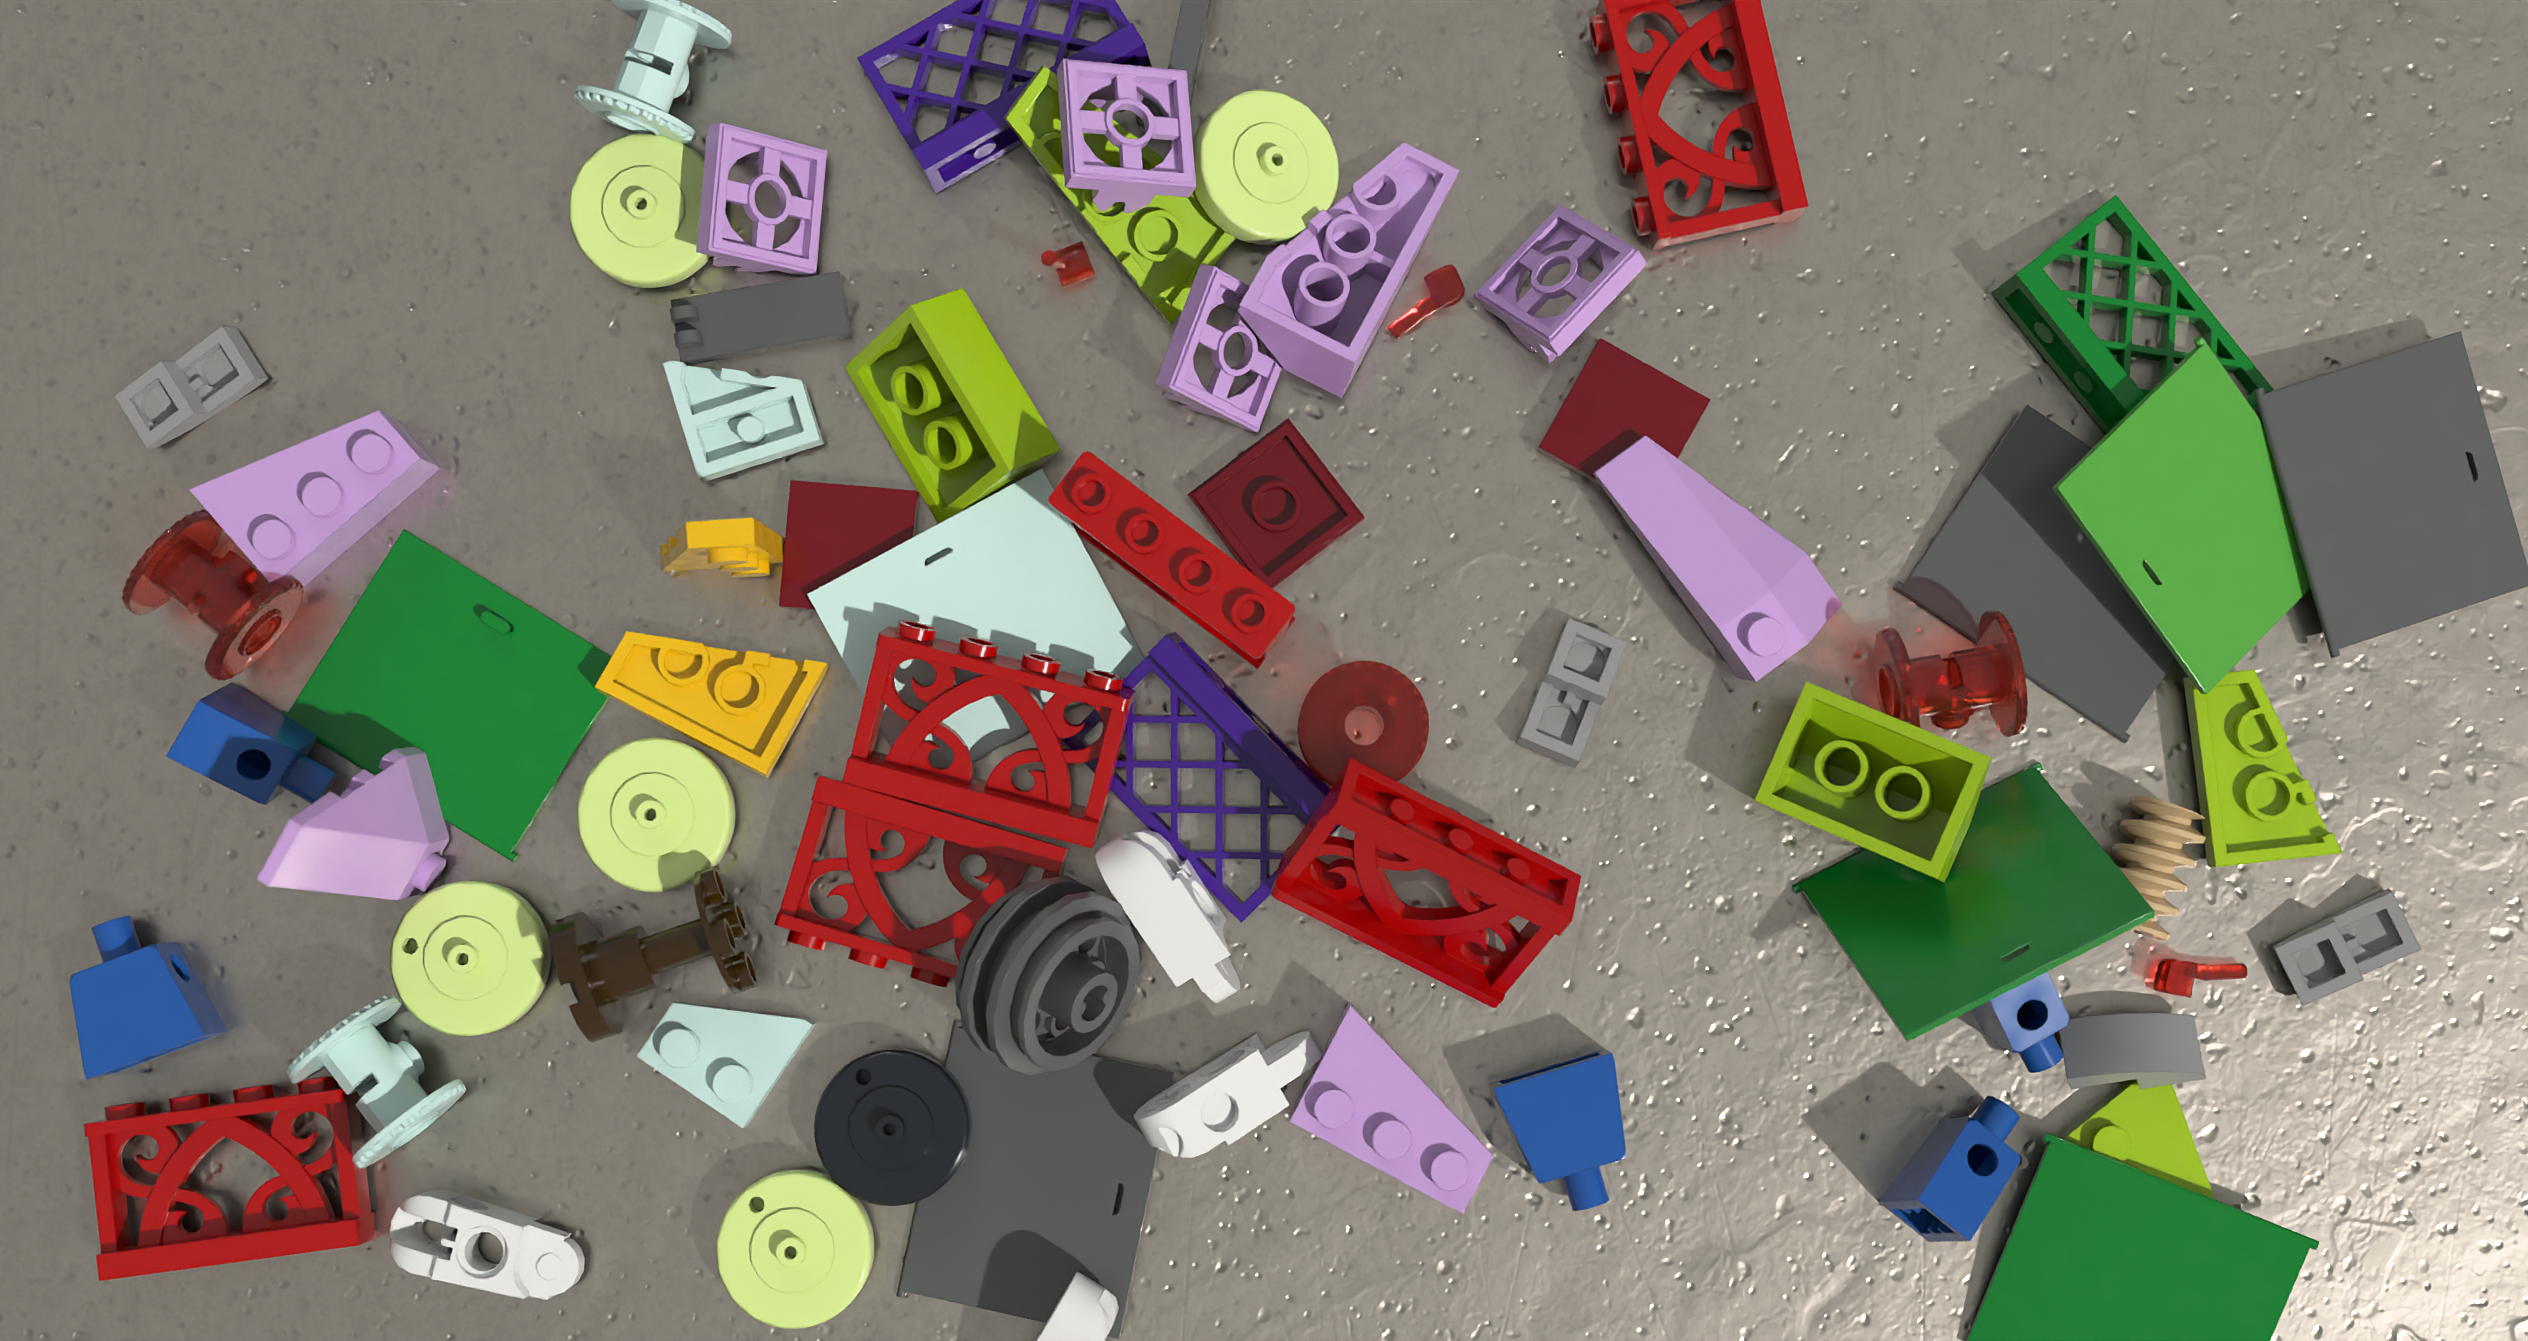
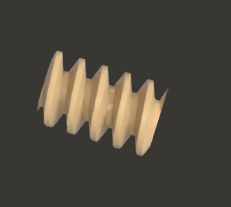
(2156, 854)

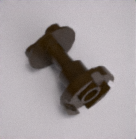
(632, 962)

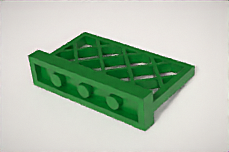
(2076, 351)

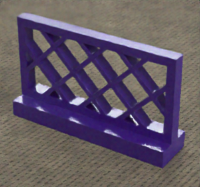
(984, 134)
(1243, 734)

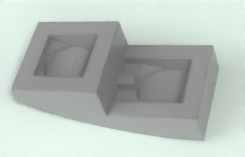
(192, 389)
(1571, 692)
(2346, 947)
(2132, 1046)

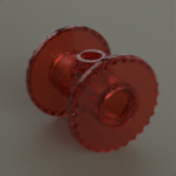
(218, 588)
(1955, 685)
(1369, 689)

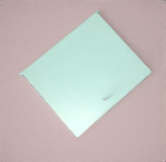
(1003, 576)

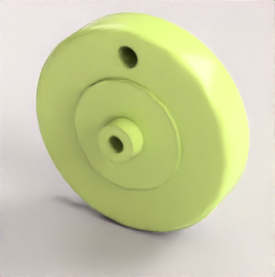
(1264, 166)
(640, 210)
(655, 814)
(470, 958)
(794, 1249)

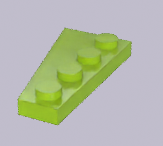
(1154, 244)

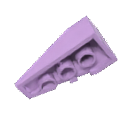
(1336, 280)
(1732, 570)
(371, 840)

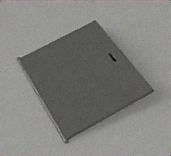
(2387, 490)
(2026, 556)
(1037, 1186)

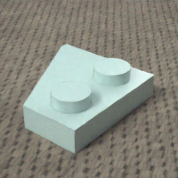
(740, 417)
(725, 1054)

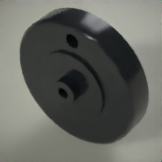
(892, 1126)

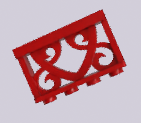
(1767, 166)
(1173, 559)
(911, 775)
(866, 820)
(1412, 832)
(162, 1238)

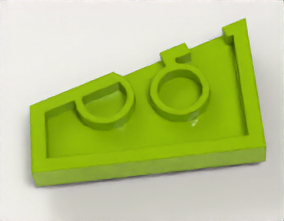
(2248, 780)
(2144, 1132)

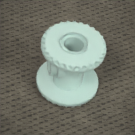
(654, 68)
(381, 1075)

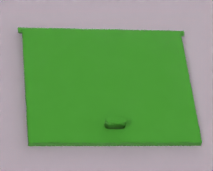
(2192, 517)

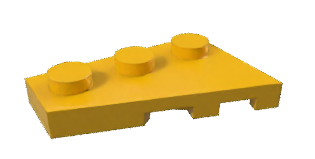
(732, 545)
(715, 696)

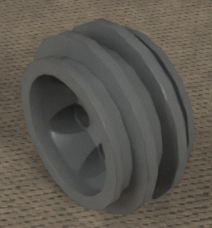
(1047, 975)

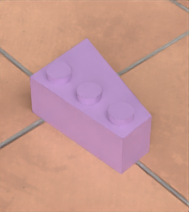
(318, 496)
(1387, 1116)

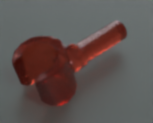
(1070, 263)
(1445, 291)
(2179, 976)

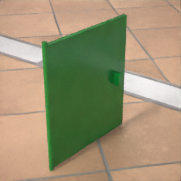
(447, 675)
(2014, 905)
(2134, 1260)

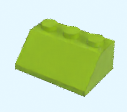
(951, 404)
(1875, 781)

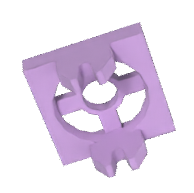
(1128, 87)
(807, 171)
(1537, 256)
(1178, 374)

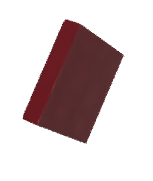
(1615, 406)
(1276, 505)
(838, 530)

